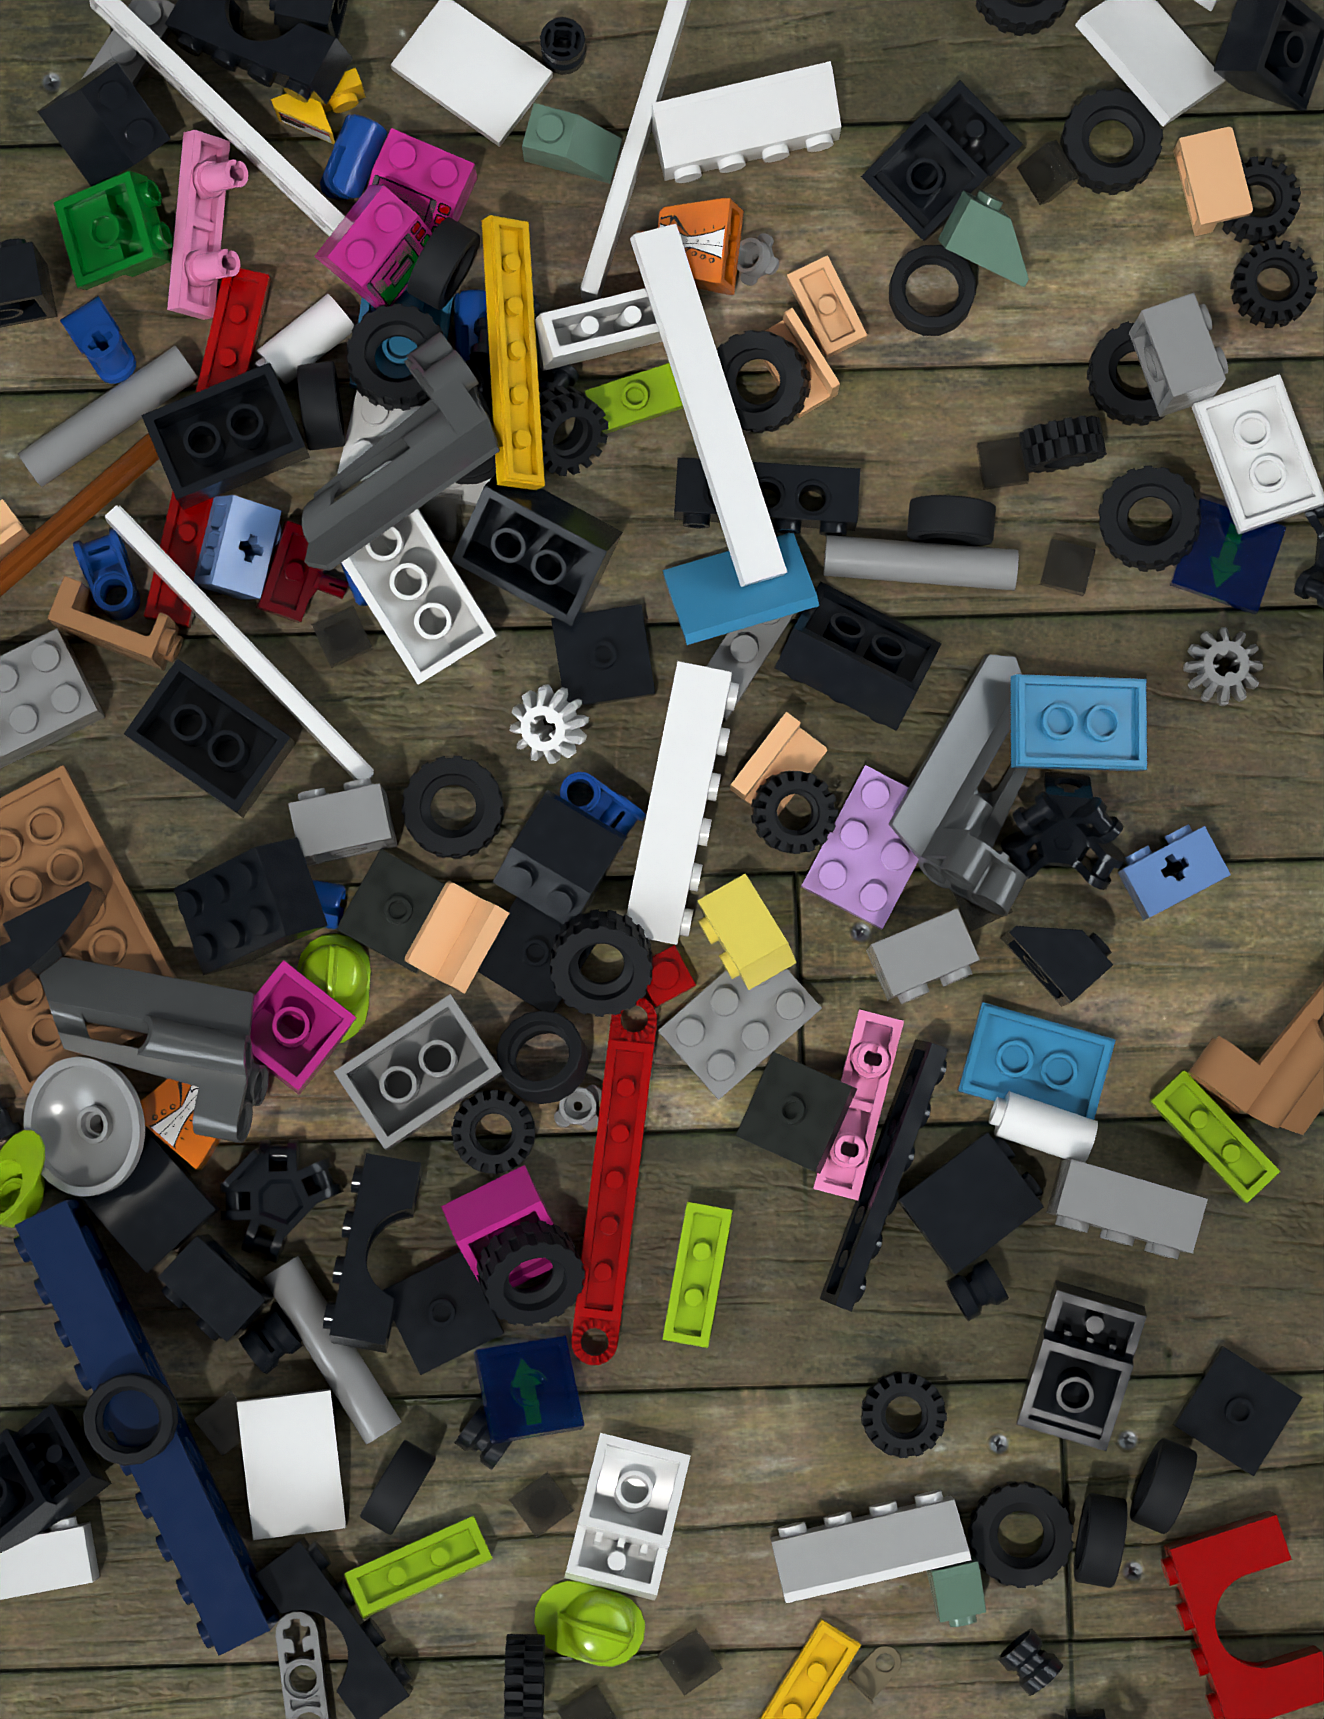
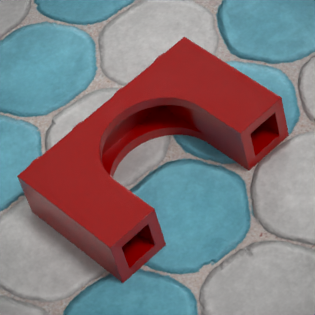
(1202, 1571)

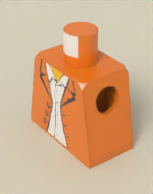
(710, 240)
(170, 1116)

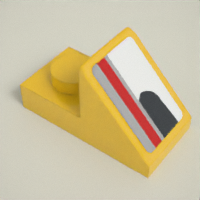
(311, 116)

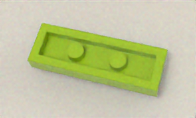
(1214, 1136)
(697, 1274)
(418, 1567)

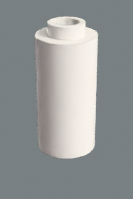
(306, 339)
(1043, 1127)

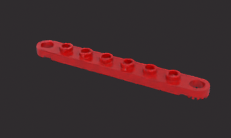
(614, 1183)

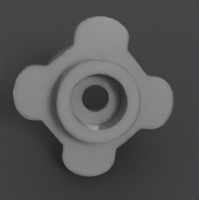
(749, 251)
(587, 1115)

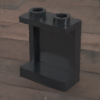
(972, 1202)

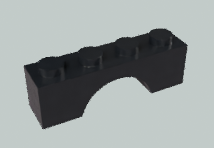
(301, 60)
(386, 1195)
(302, 1582)

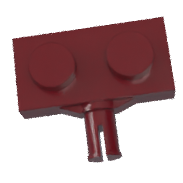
(291, 580)

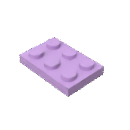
(864, 859)

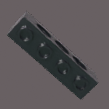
(789, 481)

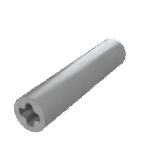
(108, 416)
(921, 562)
(339, 1364)

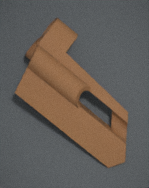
(1284, 1084)

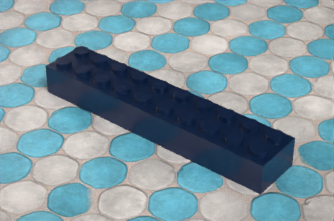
(175, 1483)

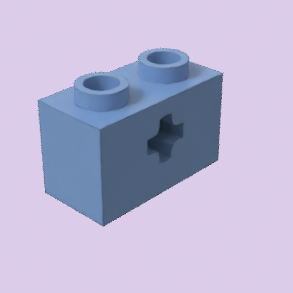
(232, 525)
(1200, 869)

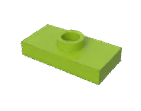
(637, 397)

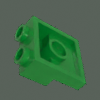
(114, 229)

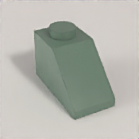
(570, 144)
(985, 236)
(957, 1592)

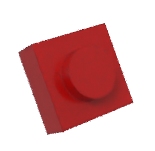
(669, 977)

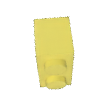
(746, 932)

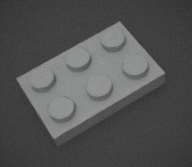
(734, 1028)

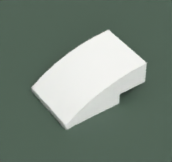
(291, 1464)
(627, 1516)

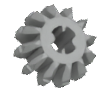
(1231, 682)

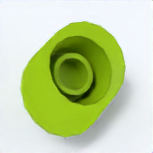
(341, 971)
(21, 1177)
(589, 1623)

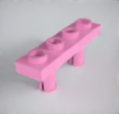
(199, 224)
(868, 1070)

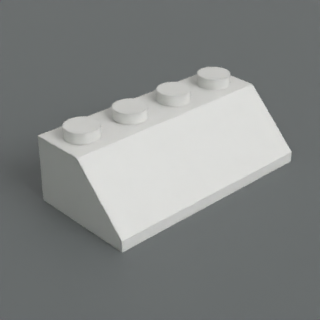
(746, 122)
(419, 597)
(869, 1547)

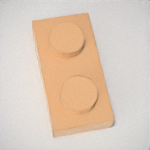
(826, 307)

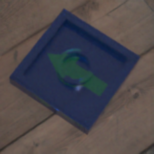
(1226, 564)
(528, 1389)

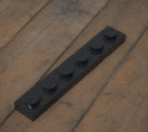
(879, 1188)

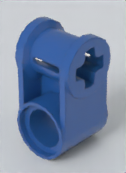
(100, 341)
(106, 567)
(605, 803)

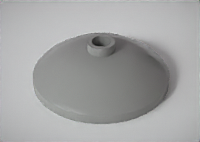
(67, 1114)

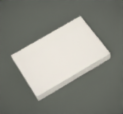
(1150, 55)
(471, 70)
(1259, 454)

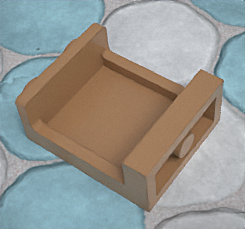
(72, 617)

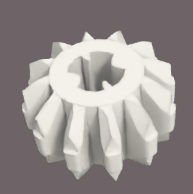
(542, 737)

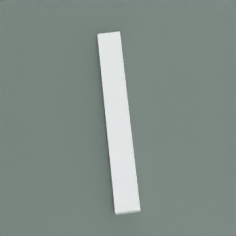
(219, 113)
(633, 150)
(708, 405)
(238, 644)

